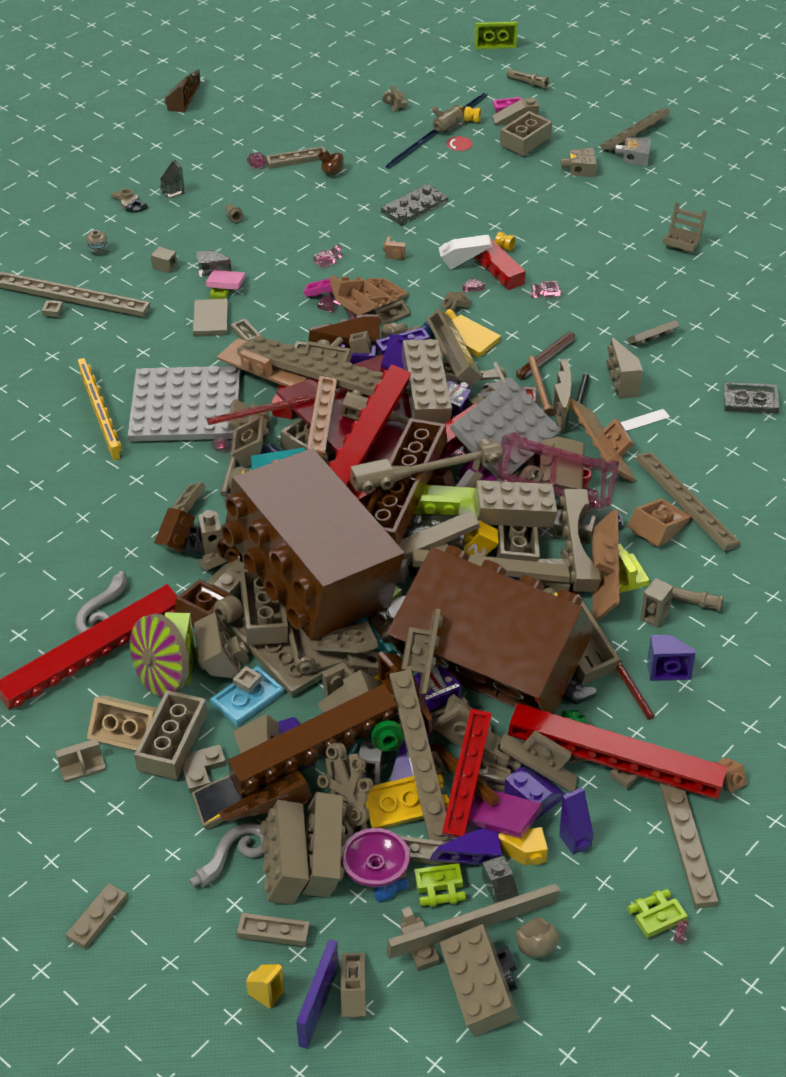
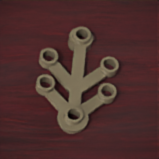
(348, 784)

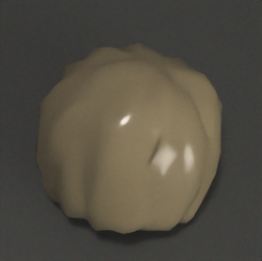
(537, 938)

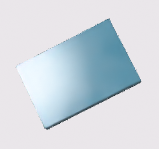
(240, 705)

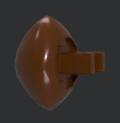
(331, 163)

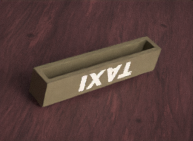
(454, 348)

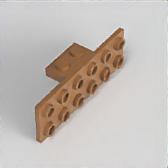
(258, 365)
(611, 441)
(606, 559)

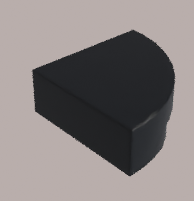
(136, 206)

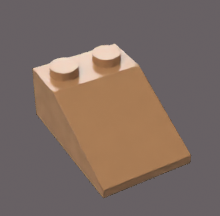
(657, 521)

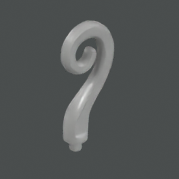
(113, 591)
(212, 870)

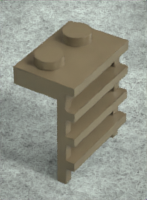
(683, 238)

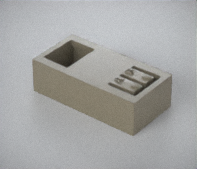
(600, 645)

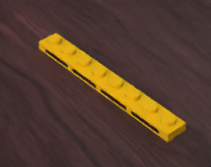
(101, 413)

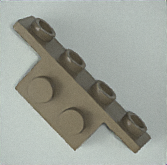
(420, 649)
(542, 756)

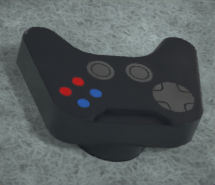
(578, 693)

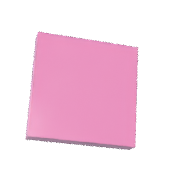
(225, 279)

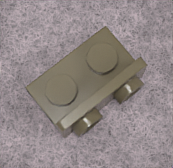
(334, 677)

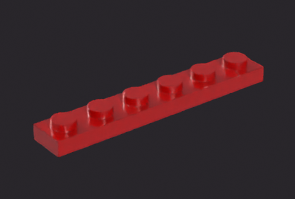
(467, 773)

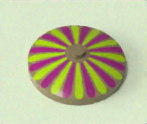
(159, 654)

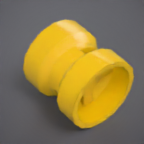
(472, 114)
(505, 241)

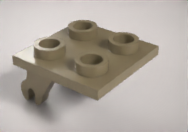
(496, 373)

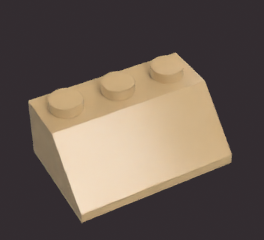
(119, 721)

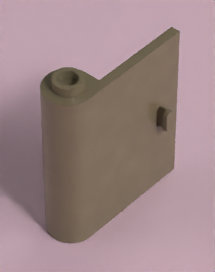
(311, 660)

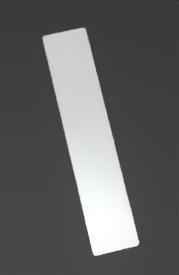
(644, 419)

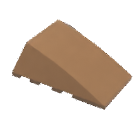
(365, 296)

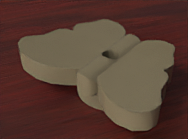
(126, 196)

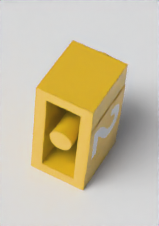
(481, 540)

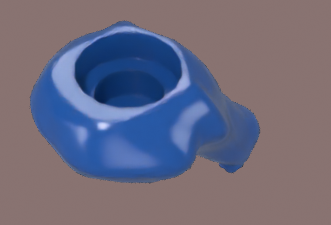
(387, 892)

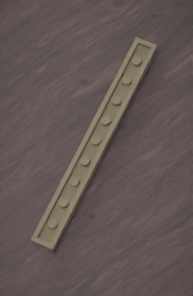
(74, 294)

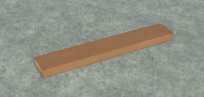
(322, 415)

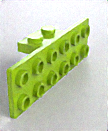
(446, 500)

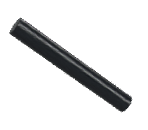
(582, 390)

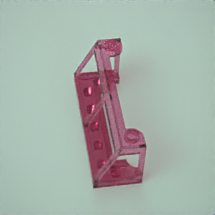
(513, 440)

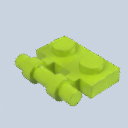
(436, 879)
(659, 918)

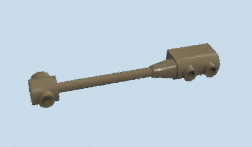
(355, 402)
(381, 473)

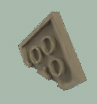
(350, 639)

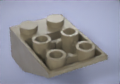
(624, 370)

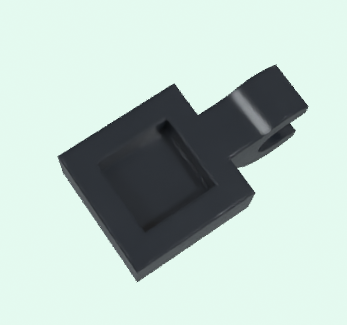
(508, 965)

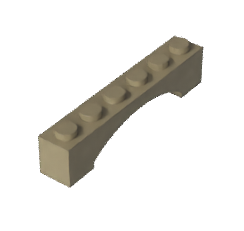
(583, 573)

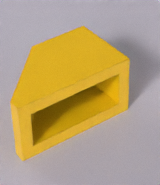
(525, 850)
(266, 984)

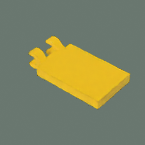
(475, 336)
(396, 803)

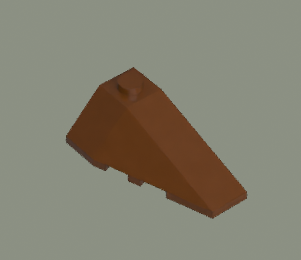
(183, 92)
(345, 328)
(392, 663)
(287, 788)

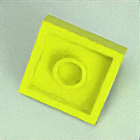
(630, 572)

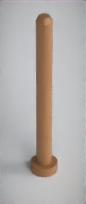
(547, 408)

